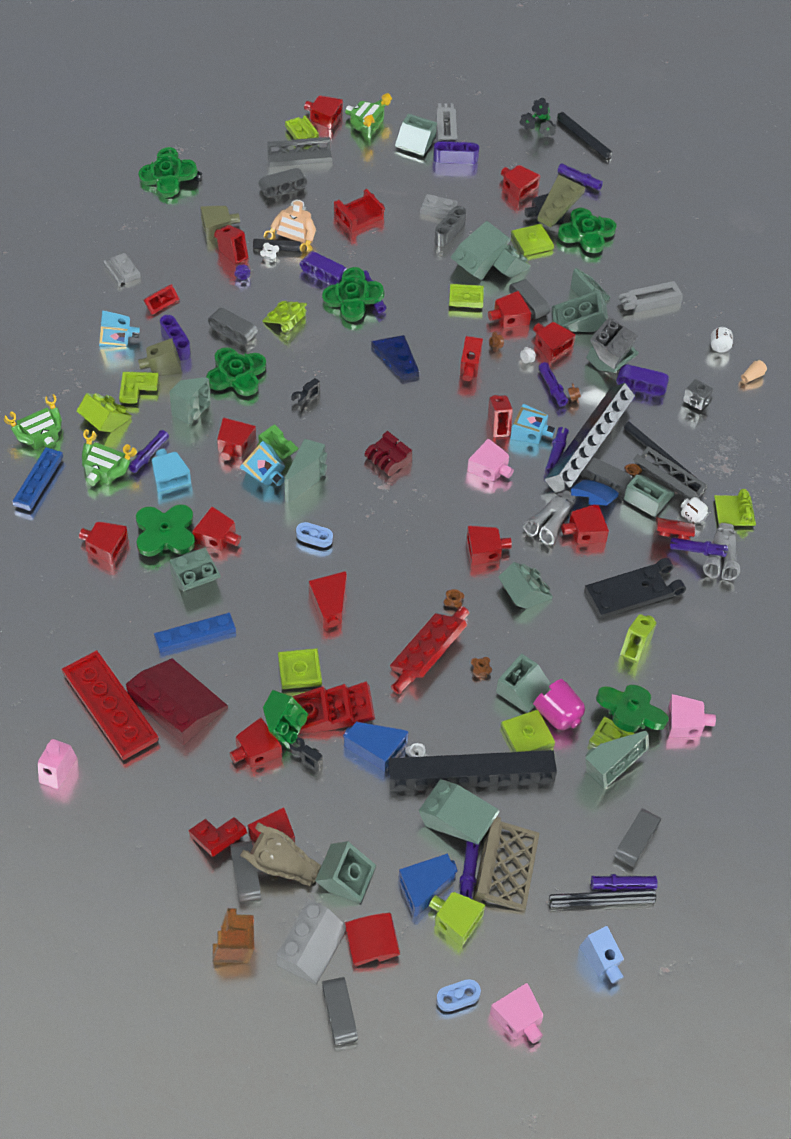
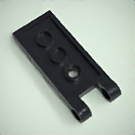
(626, 590)

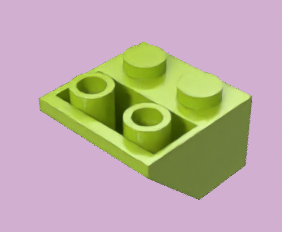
(103, 412)

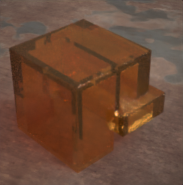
(235, 939)

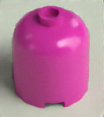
(561, 706)

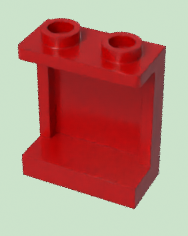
(359, 212)

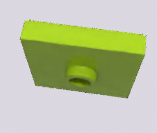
(532, 239)
(299, 668)
(528, 732)

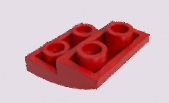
(682, 529)
(372, 938)

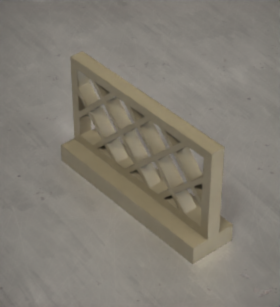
(490, 855)

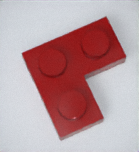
(217, 839)

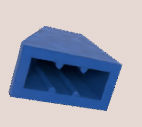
(375, 742)
(425, 880)

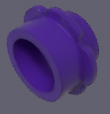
(242, 272)

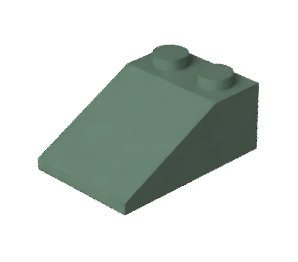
(481, 250)
(581, 313)
(305, 469)
(614, 757)
(457, 812)

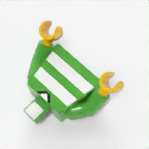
(368, 115)
(38, 428)
(104, 462)

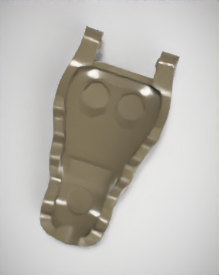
(280, 856)

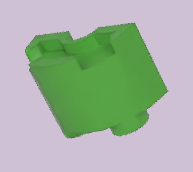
(276, 439)

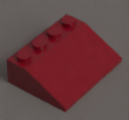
(175, 699)

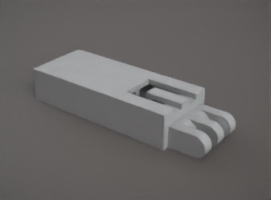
(446, 133)
(651, 297)

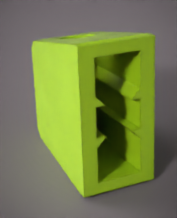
(641, 628)
(457, 915)

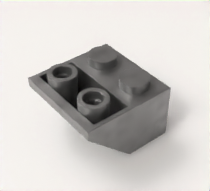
(613, 342)

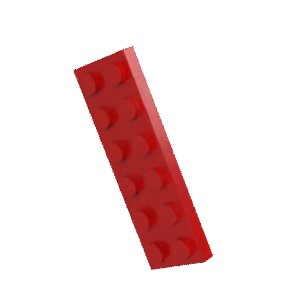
(110, 705)

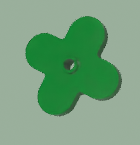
(168, 172)
(587, 230)
(353, 294)
(236, 371)
(165, 530)
(631, 708)

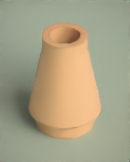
(754, 371)

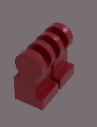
(389, 454)

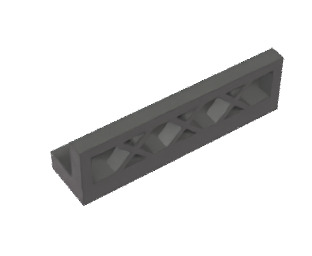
(299, 155)
(654, 470)

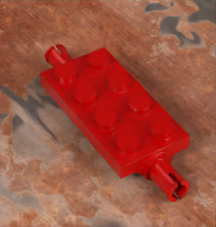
(427, 647)

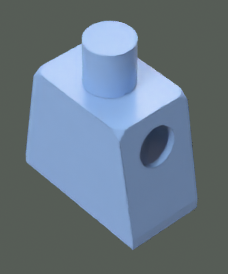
(603, 954)

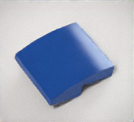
(597, 492)

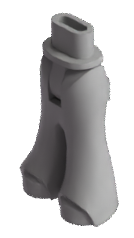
(556, 510)
(731, 569)

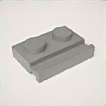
(437, 206)
(121, 269)

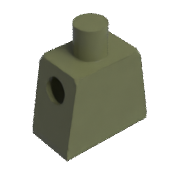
(216, 218)
(162, 359)

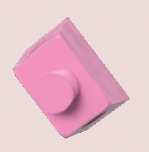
(490, 462)
(687, 717)
(58, 760)
(519, 1014)

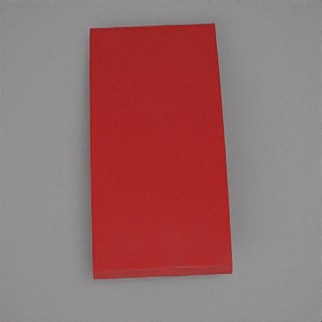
(336, 707)

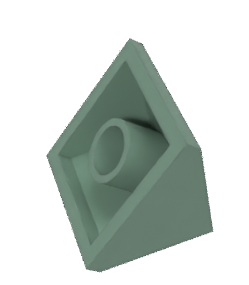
(585, 284)

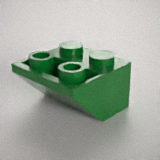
(284, 717)

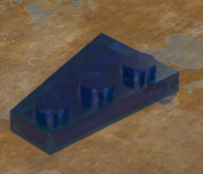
(398, 354)

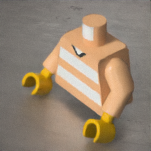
(294, 224)

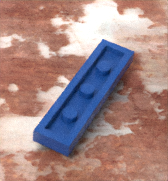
(37, 479)
(194, 632)

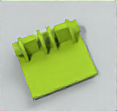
(286, 314)
(735, 509)

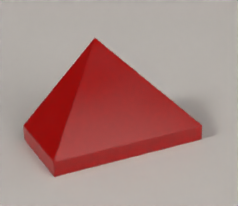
(161, 299)

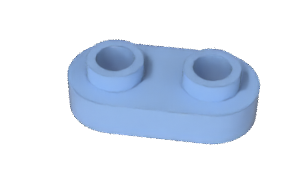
(315, 534)
(457, 995)

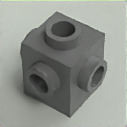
(698, 394)

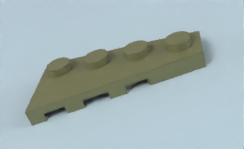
(560, 199)

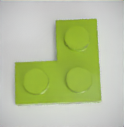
(136, 381)

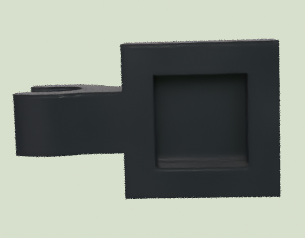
(310, 391)
(308, 755)

